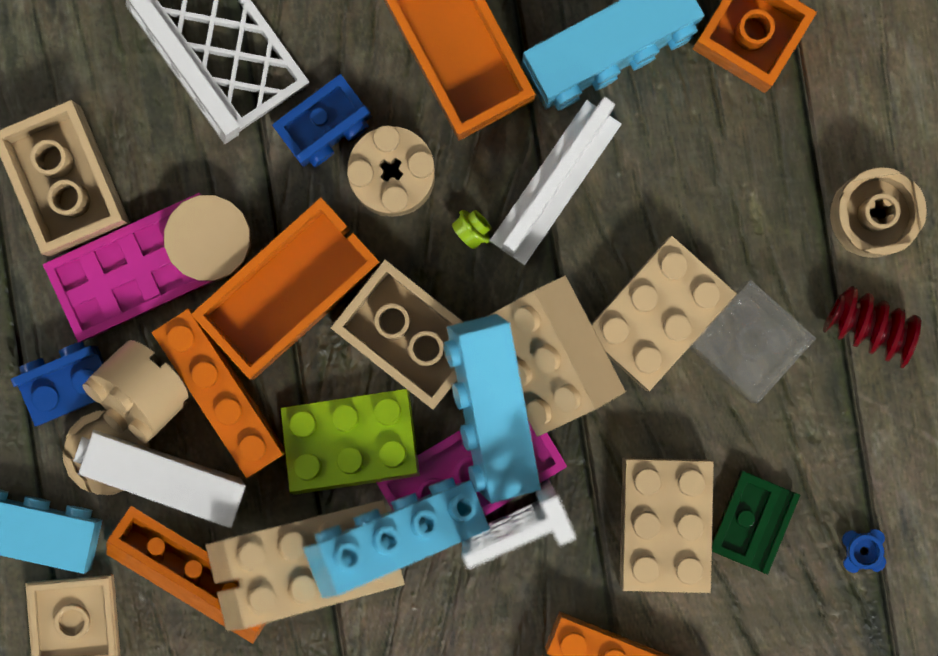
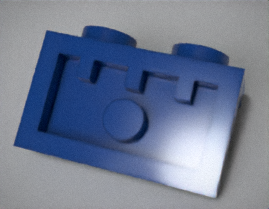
(57, 386)

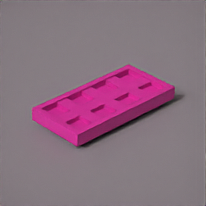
(119, 277)

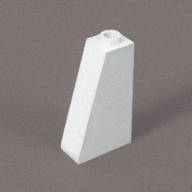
(160, 477)

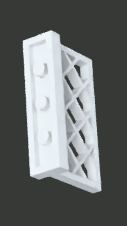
(194, 73)
(556, 180)
(520, 527)

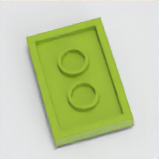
(349, 441)

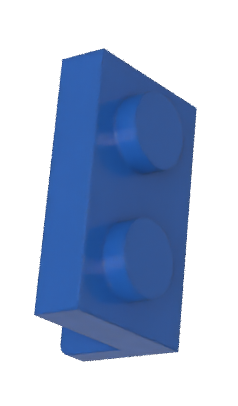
(323, 121)

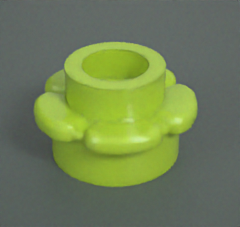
(472, 228)

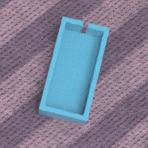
(606, 43)

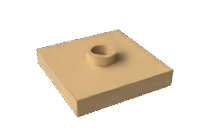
(73, 617)

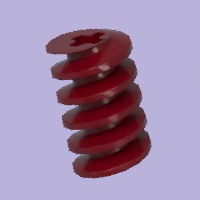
(875, 325)

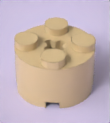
(391, 146)
(888, 190)
(136, 391)

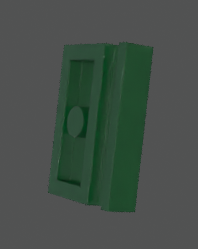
(754, 522)

